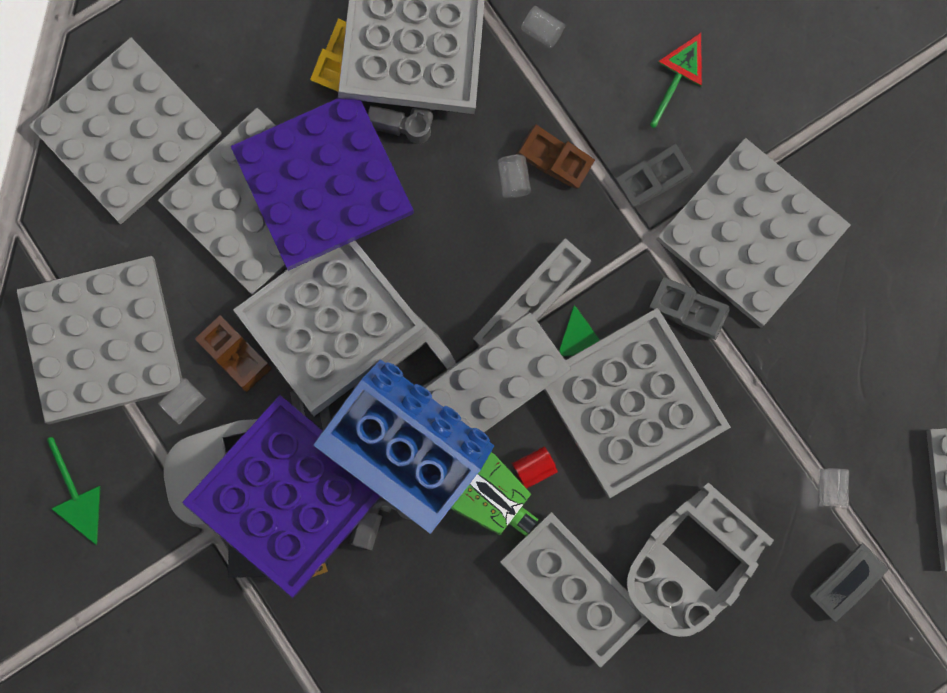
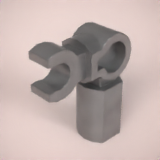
(416, 126)
(367, 529)

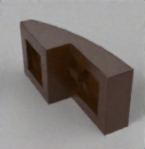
(554, 157)
(233, 353)

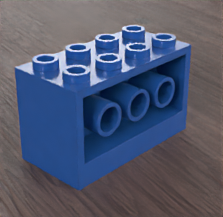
(405, 445)

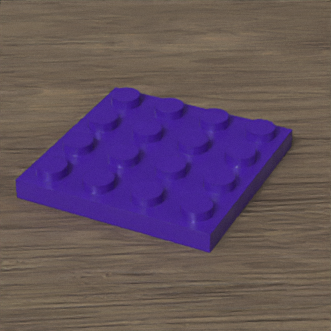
(322, 180)
(281, 498)

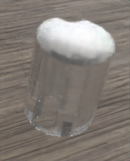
(543, 27)
(514, 176)
(182, 400)
(833, 488)

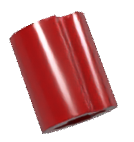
(534, 467)

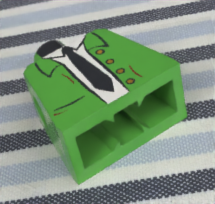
(496, 499)

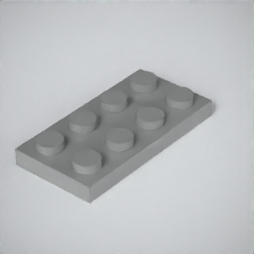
(500, 374)
(574, 589)

